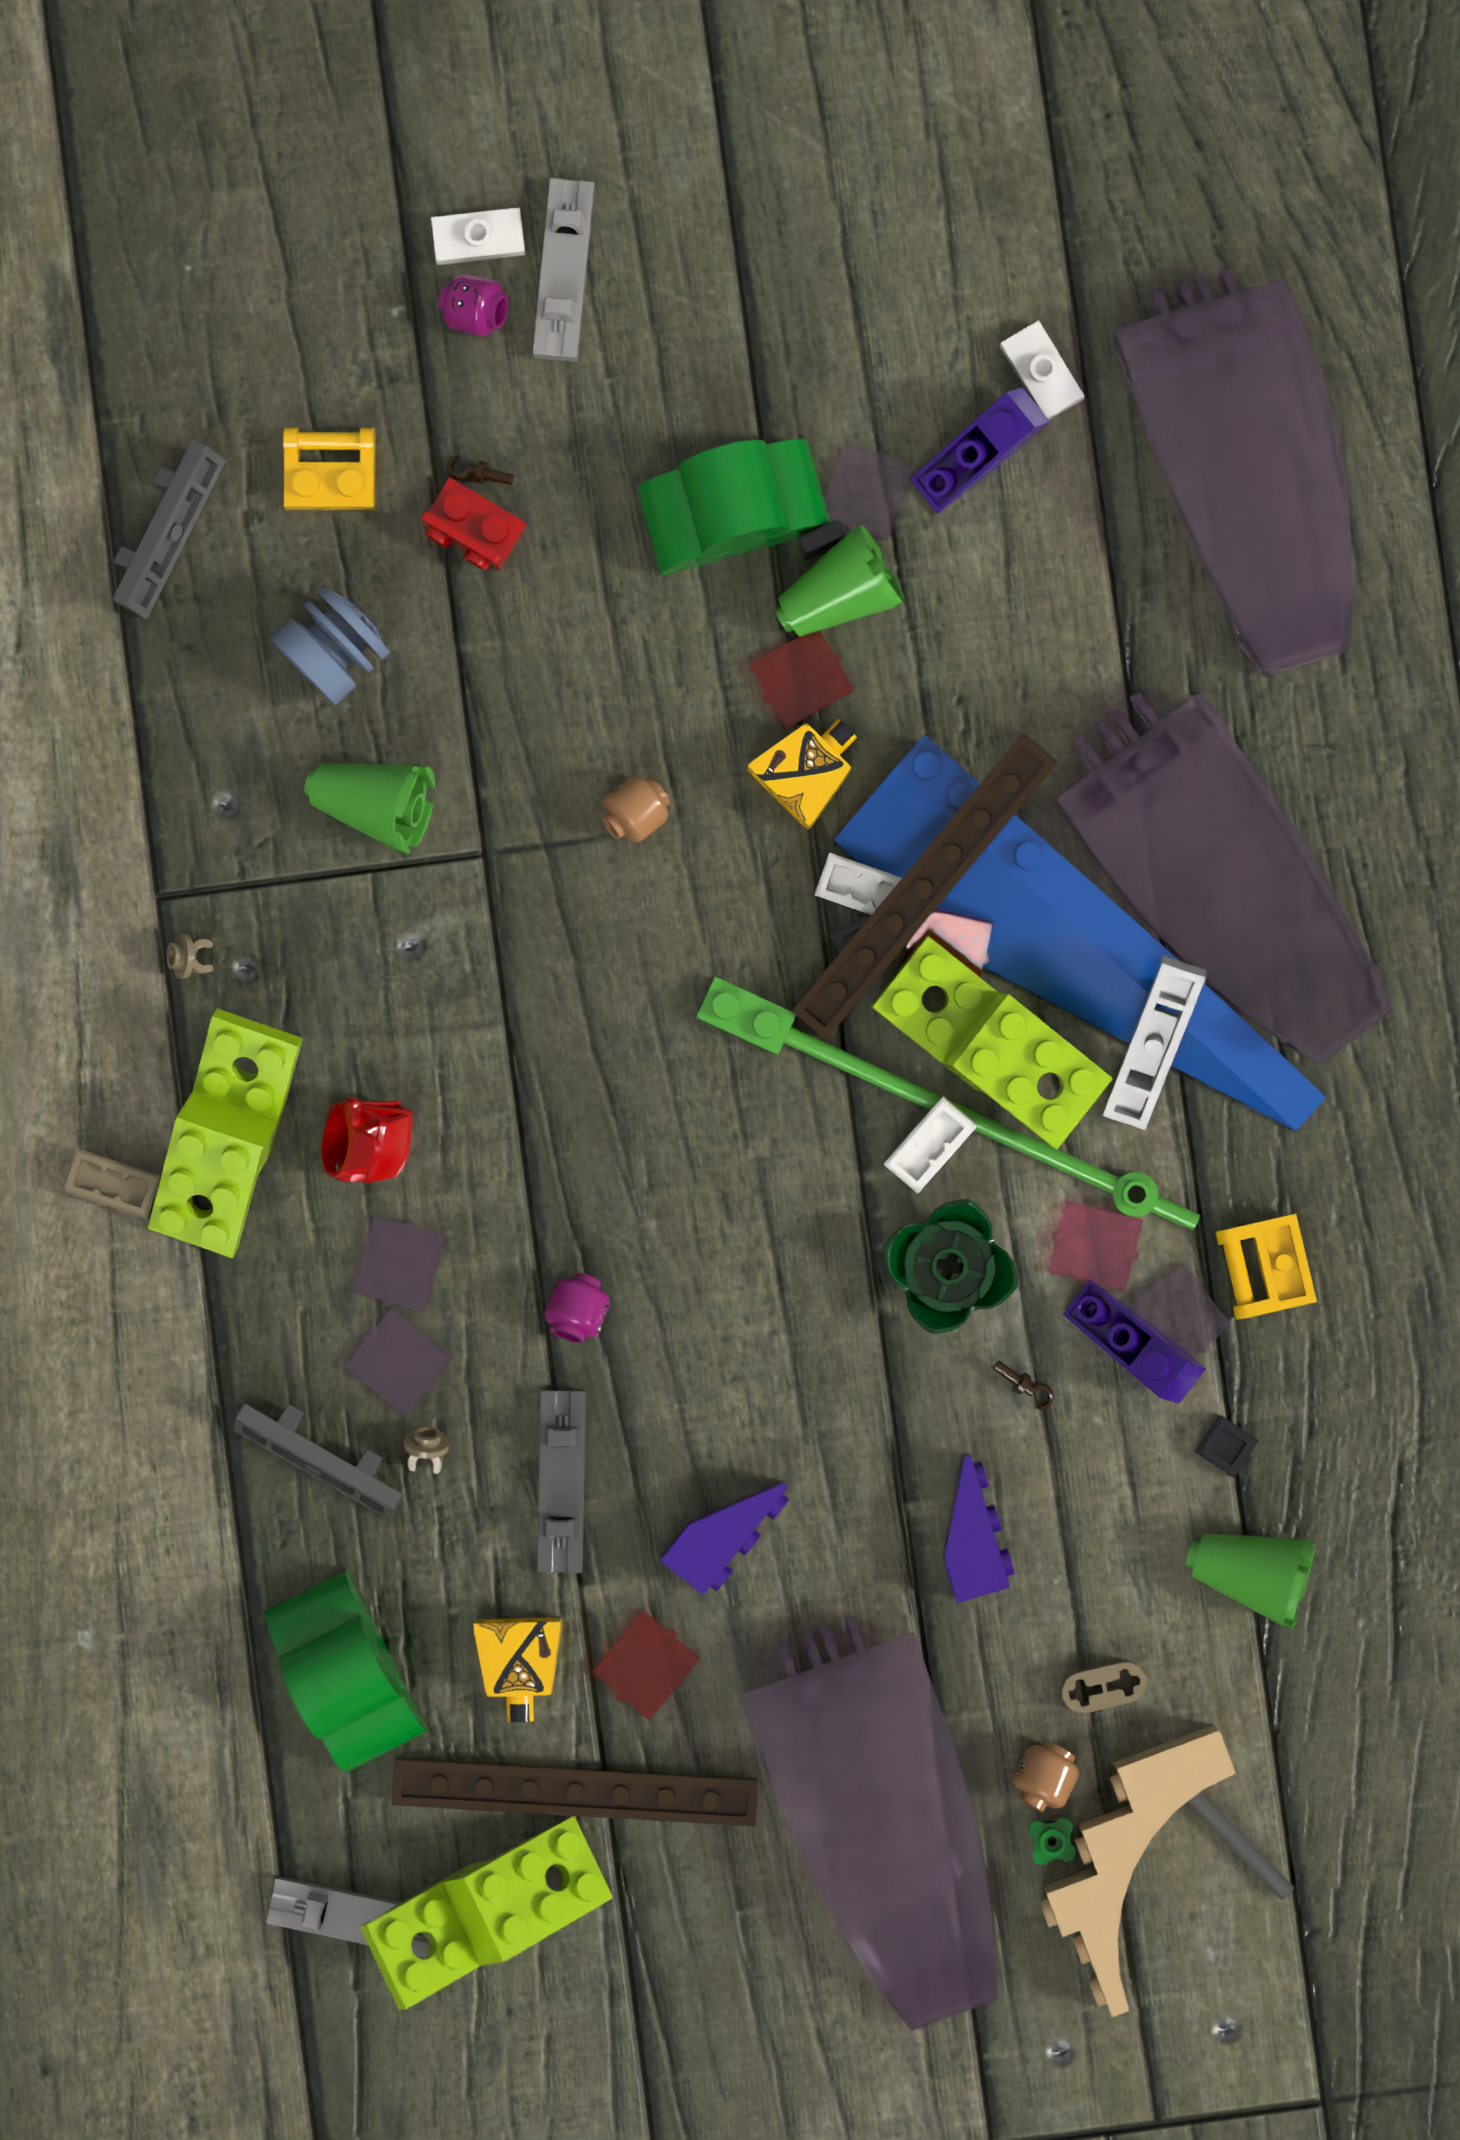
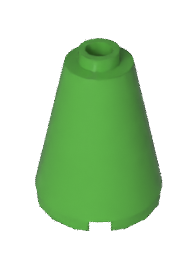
(840, 587)
(375, 799)
(1255, 1571)

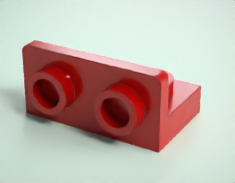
(472, 525)

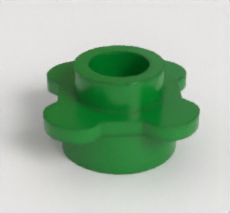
(1058, 1829)

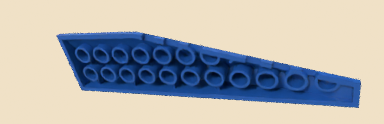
(1065, 934)

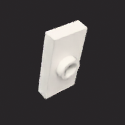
(478, 236)
(1041, 370)
(854, 884)
(930, 1144)

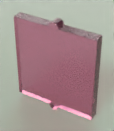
(1095, 1245)

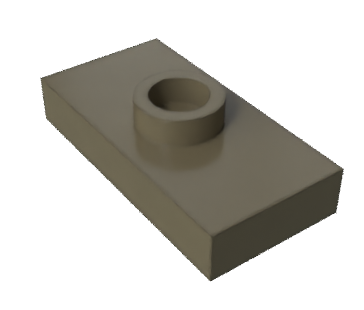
(111, 1183)

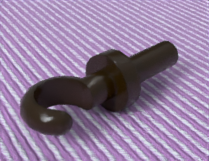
(480, 472)
(1022, 1383)

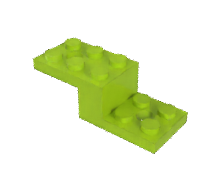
(991, 1042)
(225, 1133)
(486, 1912)

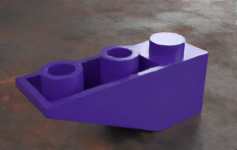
(980, 448)
(1134, 1343)
(713, 1539)
(970, 1546)

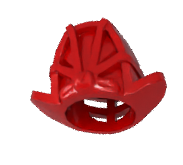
(366, 1140)

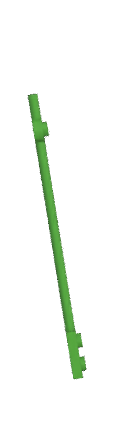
(770, 1026)

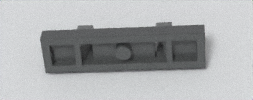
(169, 529)
(333, 1471)
(561, 1481)

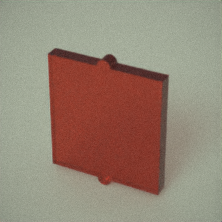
(801, 678)
(959, 935)
(646, 1665)

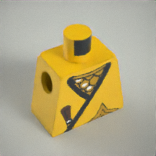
(805, 770)
(518, 1660)

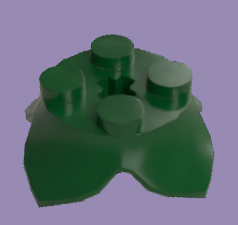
(985, 1273)

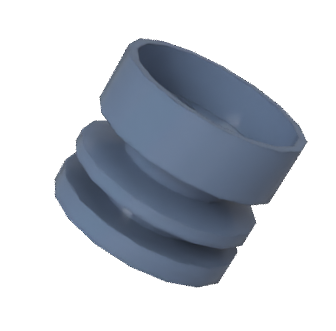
(330, 644)

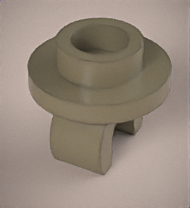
(182, 956)
(426, 1443)

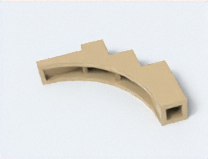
(1092, 1900)

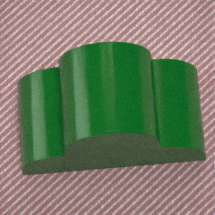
(732, 502)
(342, 1673)

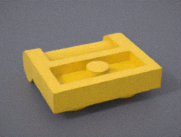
(329, 483)
(1280, 1261)

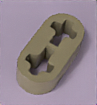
(1105, 1697)

